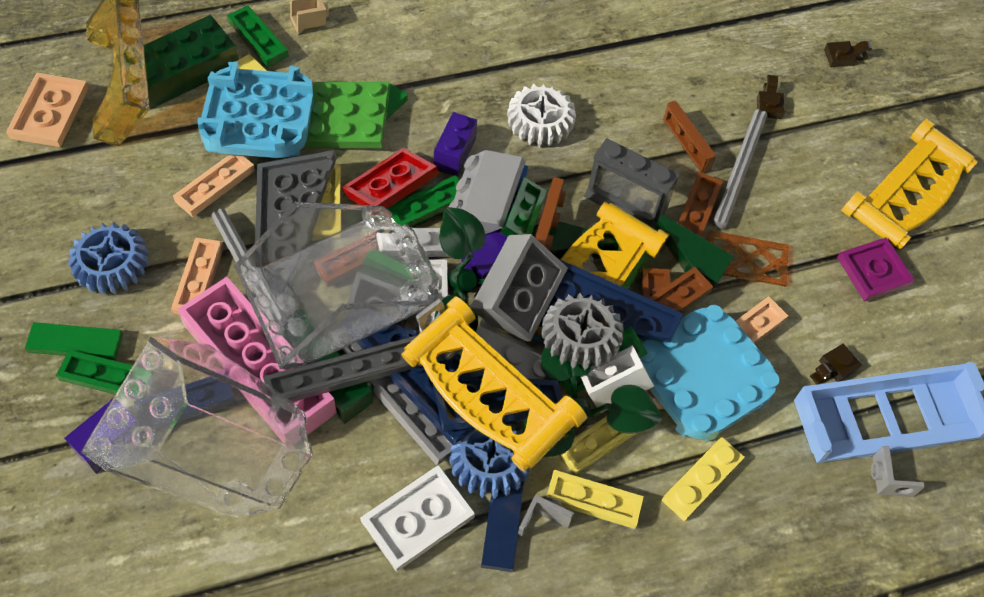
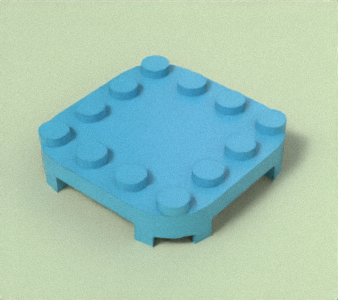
(256, 112)
(708, 374)

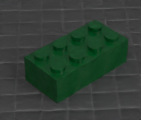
(186, 59)

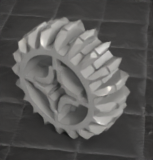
(601, 333)

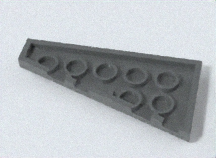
(290, 181)

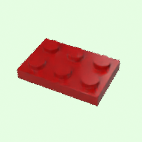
(391, 180)

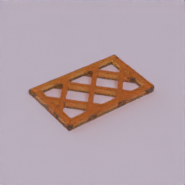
(761, 246)

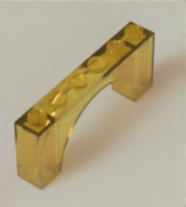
(126, 100)

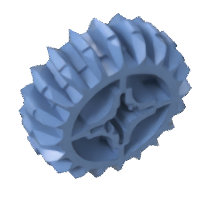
(114, 264)
(477, 449)

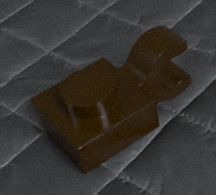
(844, 54)
(770, 100)
(836, 363)

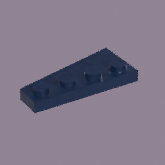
(452, 420)

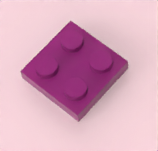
(875, 269)

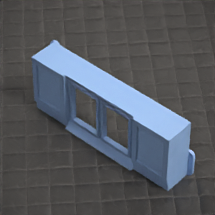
(946, 396)

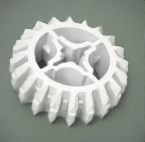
(556, 119)

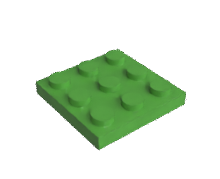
(348, 115)

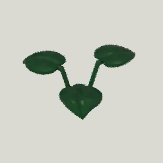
(458, 237)
(630, 406)

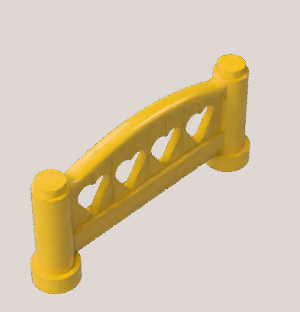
(875, 209)
(631, 235)
(545, 421)

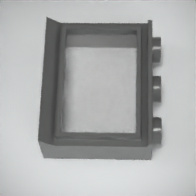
(630, 182)

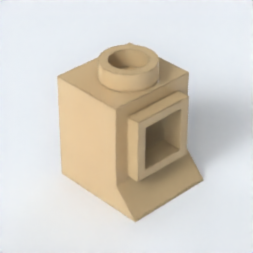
(308, 14)

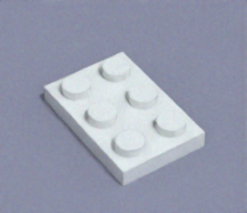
(417, 518)

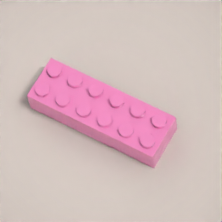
(230, 325)

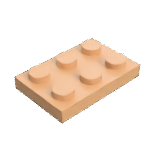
(47, 110)

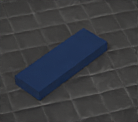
(502, 530)

